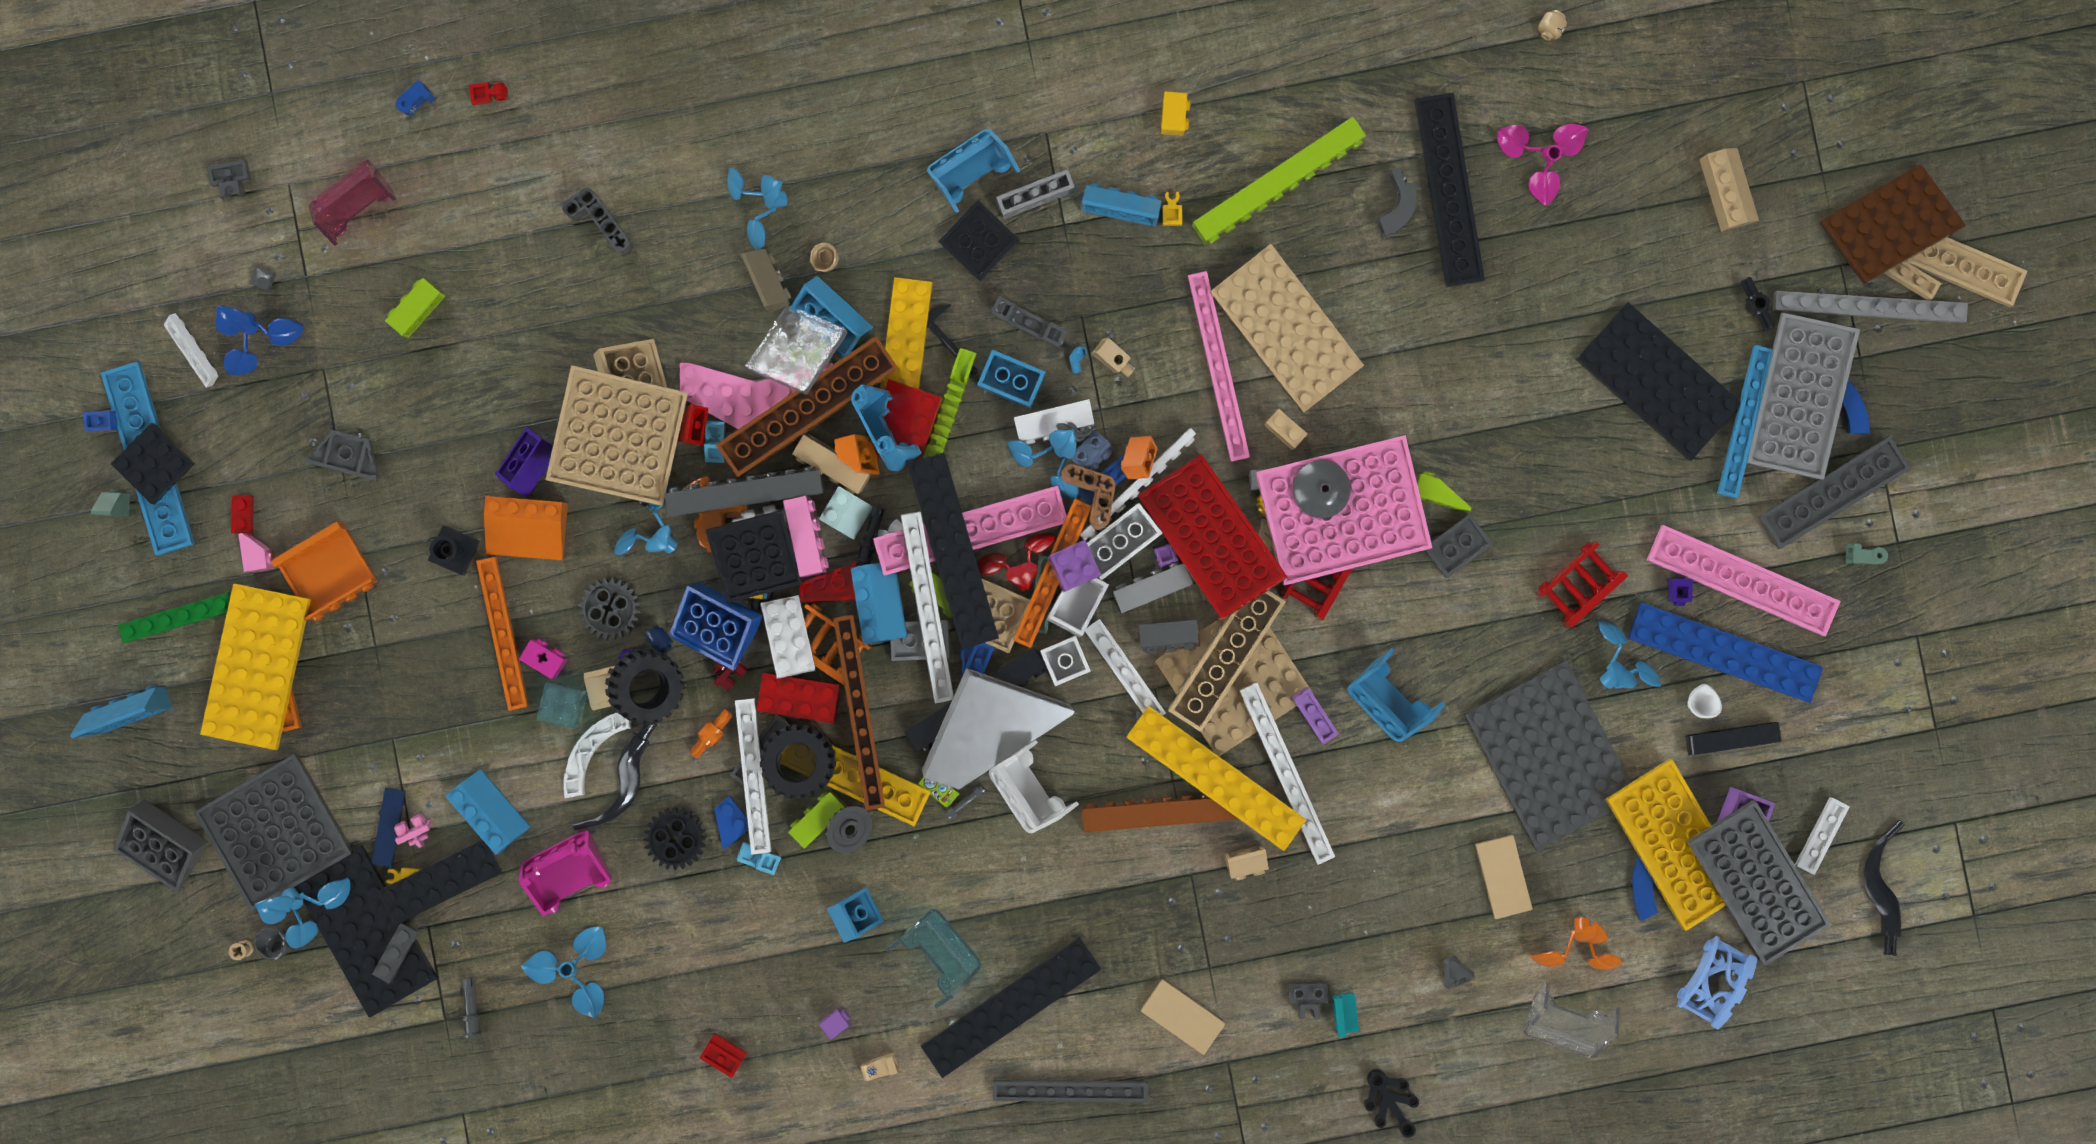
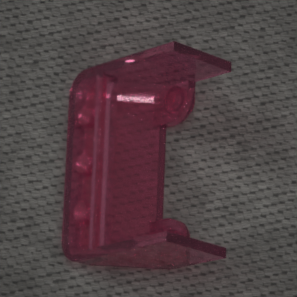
(347, 198)

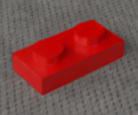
(242, 514)

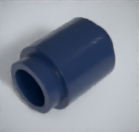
(659, 639)

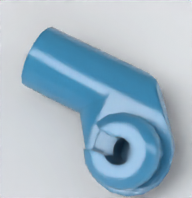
(1075, 358)

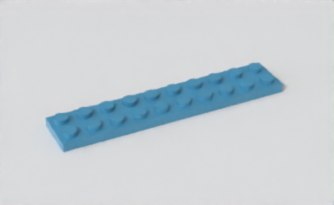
(135, 410)

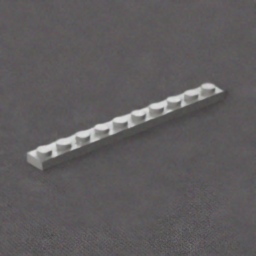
(1870, 307)

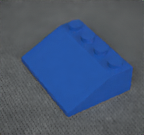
(713, 625)

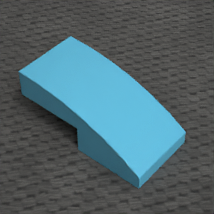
(714, 433)
(764, 862)

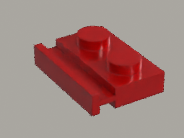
(723, 1055)

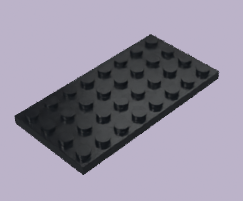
(1658, 381)
(362, 931)

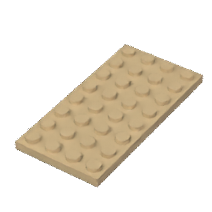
(1286, 328)

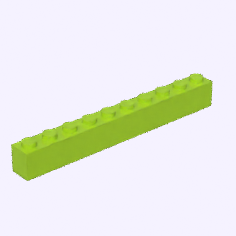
(1279, 180)

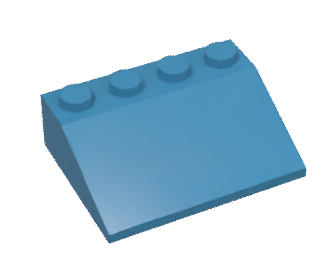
(123, 712)

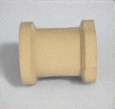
(244, 951)

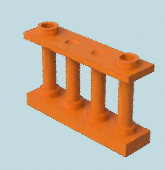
(825, 662)

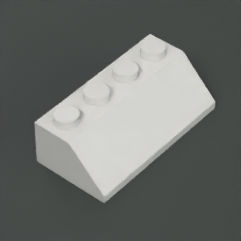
(1042, 423)

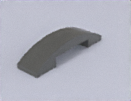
(1028, 322)

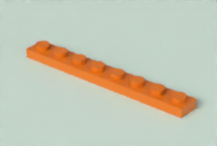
(1048, 582)
(502, 633)

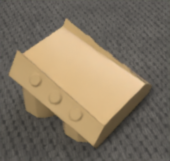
(596, 688)

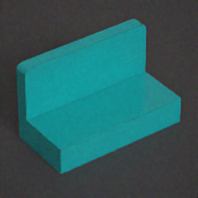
(1345, 1014)

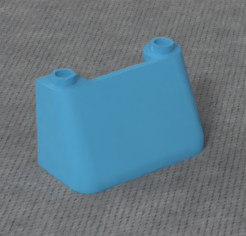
(871, 408)

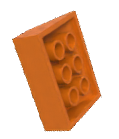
(525, 527)

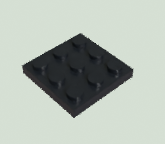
(978, 240)
(152, 463)

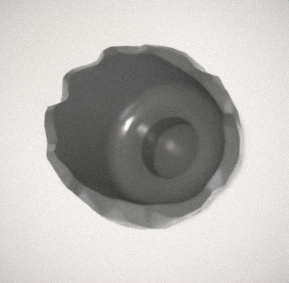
(271, 943)

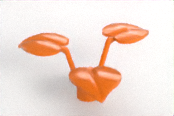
(1584, 933)

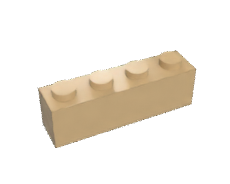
(823, 457)

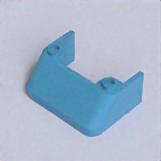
(969, 163)
(1387, 704)

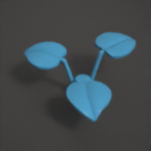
(772, 198)
(1064, 446)
(659, 542)
(1617, 674)
(275, 909)
(592, 946)

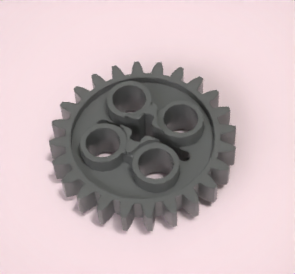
(593, 601)

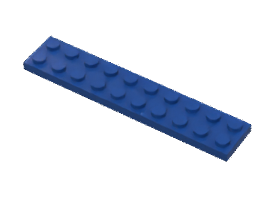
(1725, 652)

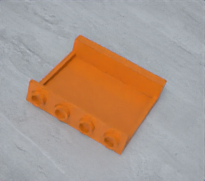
(326, 570)

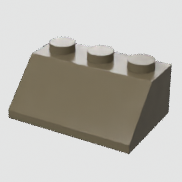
(767, 279)

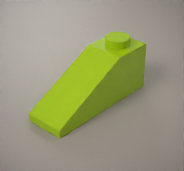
(1437, 492)

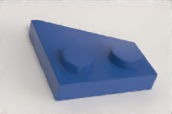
(976, 657)
(731, 821)

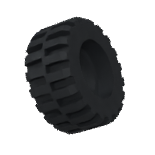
(664, 700)
(797, 787)

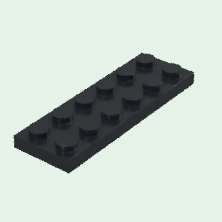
(439, 882)

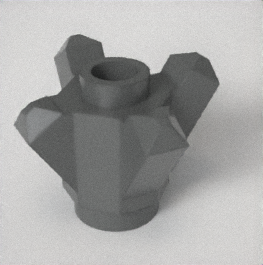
(1456, 972)

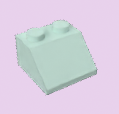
(846, 513)

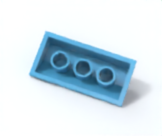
(1121, 205)
(823, 302)
(878, 604)
(488, 811)

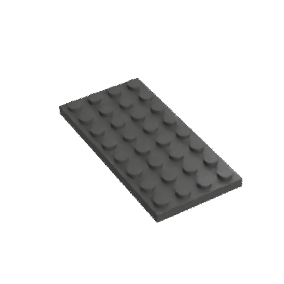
(1758, 882)

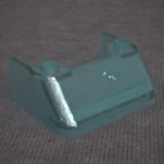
(944, 949)

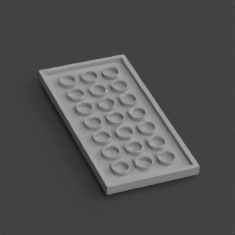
(1803, 396)

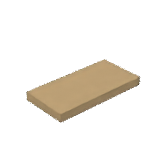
(1503, 876)
(1183, 1016)

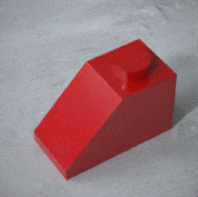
(693, 425)

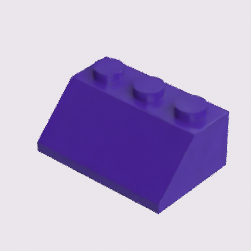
(526, 462)

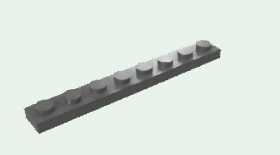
(1070, 1091)

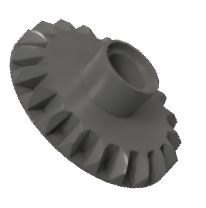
(855, 835)

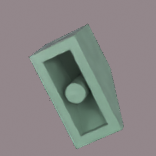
(112, 504)

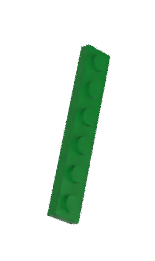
(174, 618)

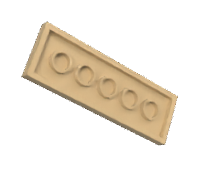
(1972, 270)

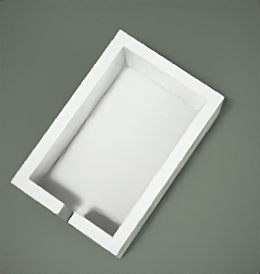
(1076, 606)

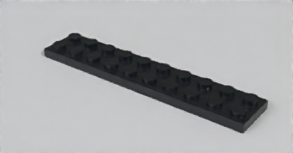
(1449, 190)
(952, 550)
(1010, 1007)

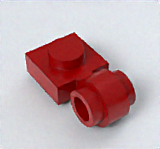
(483, 92)

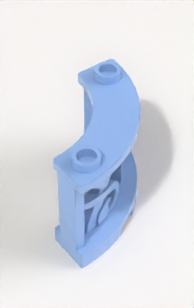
(1743, 970)

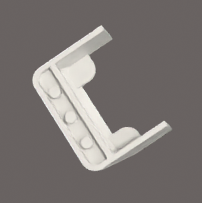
(1024, 792)

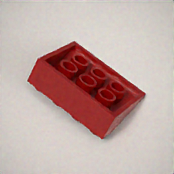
(911, 415)

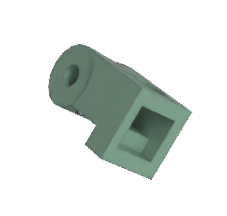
(1857, 555)

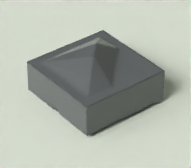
(262, 278)

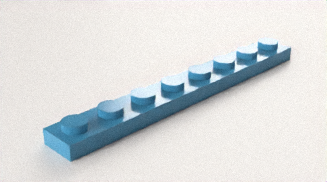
(1745, 423)

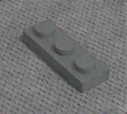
(395, 952)

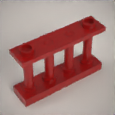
(1330, 593)
(1585, 604)

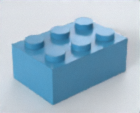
(1011, 379)

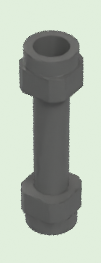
(952, 812)

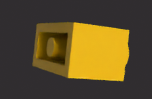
(1174, 113)

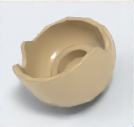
(824, 257)

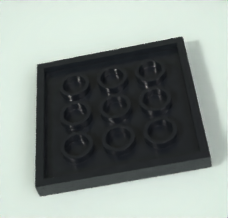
(754, 556)

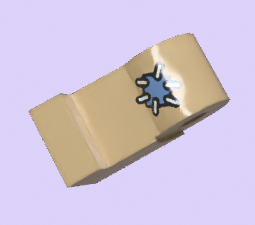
(879, 1067)

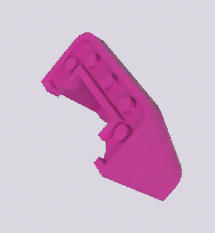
(563, 871)

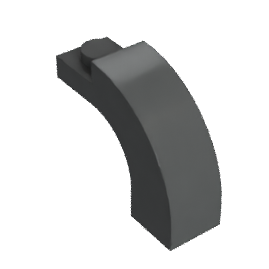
(1406, 204)

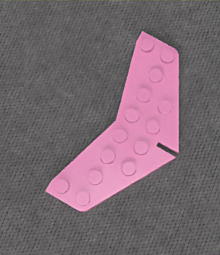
(729, 396)

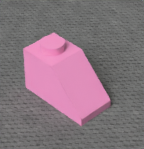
(255, 554)

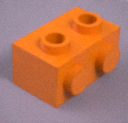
(1139, 457)

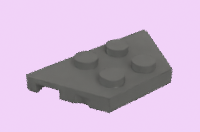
(346, 454)

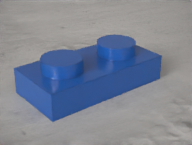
(100, 420)

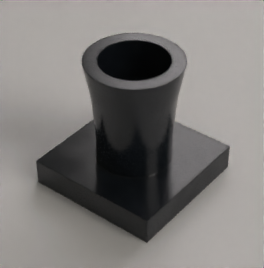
(461, 550)

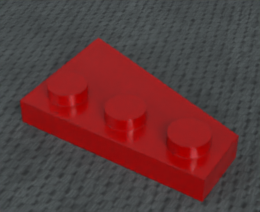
(829, 587)

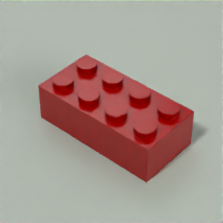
(799, 697)

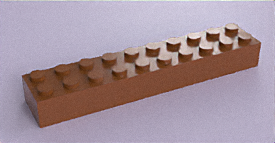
(801, 412)

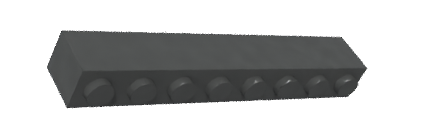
(744, 492)

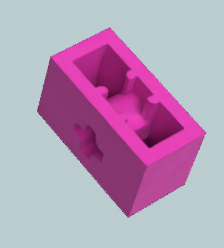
(533, 657)

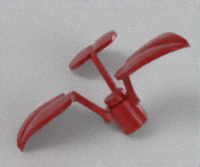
(1021, 574)

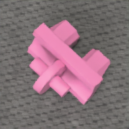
(420, 826)

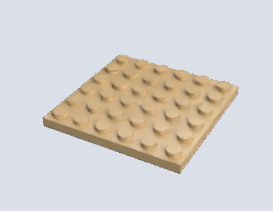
(616, 436)
(1267, 666)

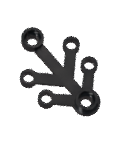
(1389, 1099)

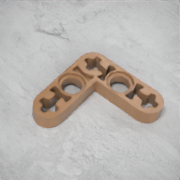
(1100, 491)

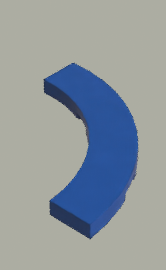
(1855, 411)
(1643, 891)

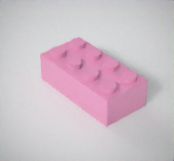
(805, 536)

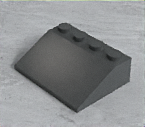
(159, 844)

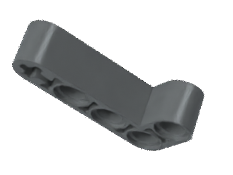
(603, 222)

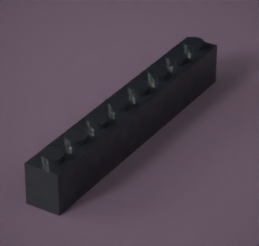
(1015, 673)

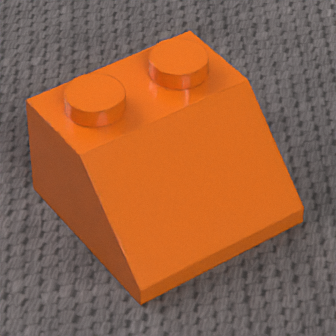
(858, 453)

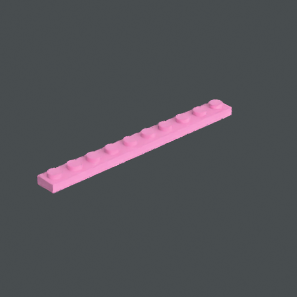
(1218, 366)

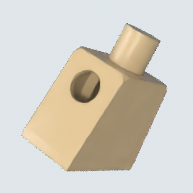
(1106, 352)

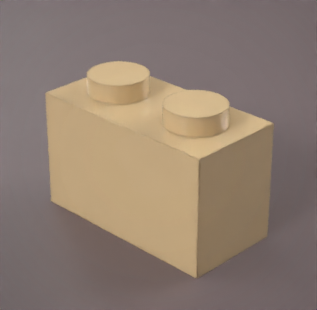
(1285, 429)

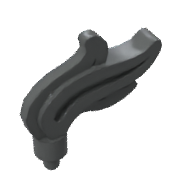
(1080, 436)

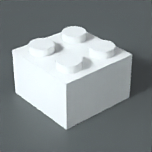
(1065, 660)

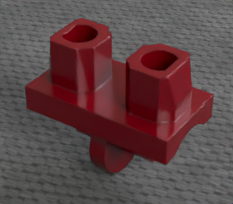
(723, 679)

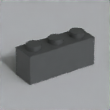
(1169, 636)

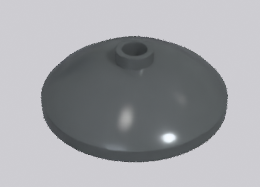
(1309, 493)

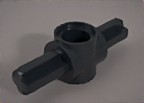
(1762, 312)

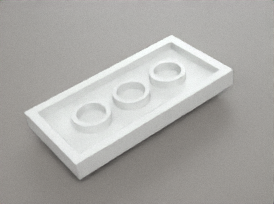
(787, 636)

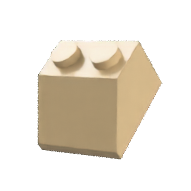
(1246, 862)

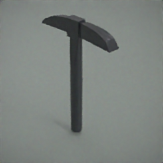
(935, 313)

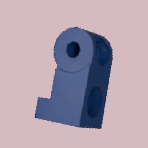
(413, 98)

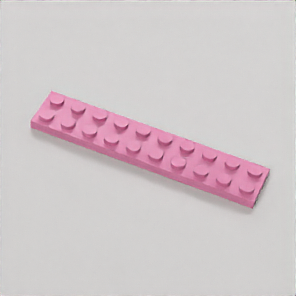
(985, 526)
(1743, 580)

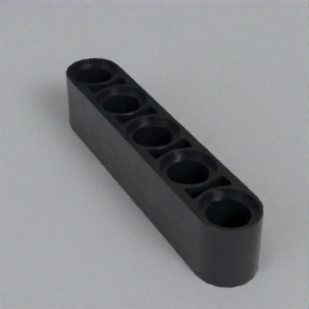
(1733, 738)

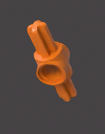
(711, 733)

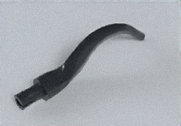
(629, 777)
(1881, 894)

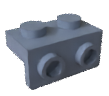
(1092, 452)

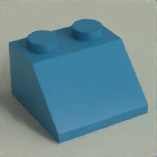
(855, 915)

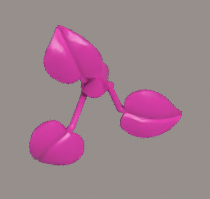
(1569, 142)

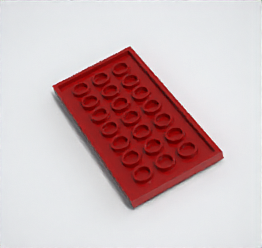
(1212, 537)

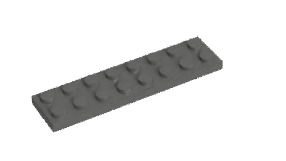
(1835, 493)

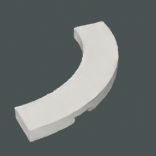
(585, 748)

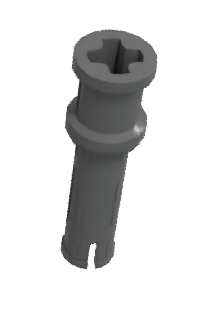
(471, 1016)

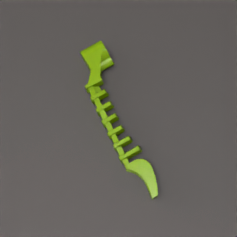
(949, 408)

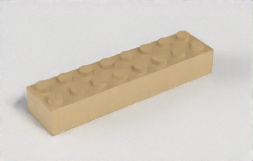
(1224, 660)

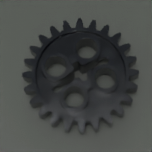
(660, 847)

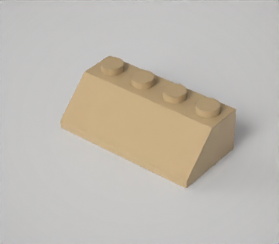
(1728, 189)

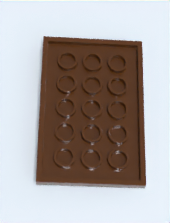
(1892, 224)

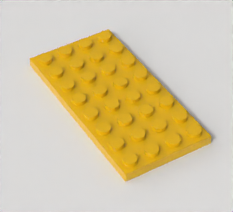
(255, 666)
(1658, 820)

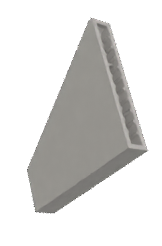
(987, 726)

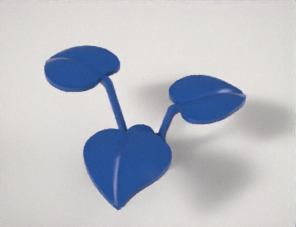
(231, 321)

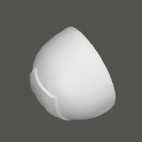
(1704, 702)

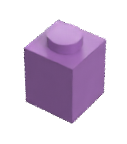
(835, 1022)

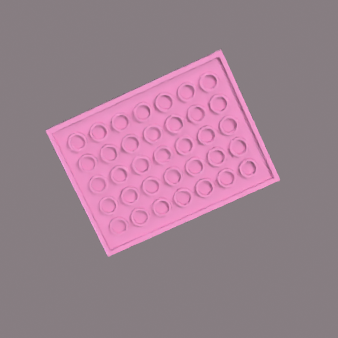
(1377, 523)

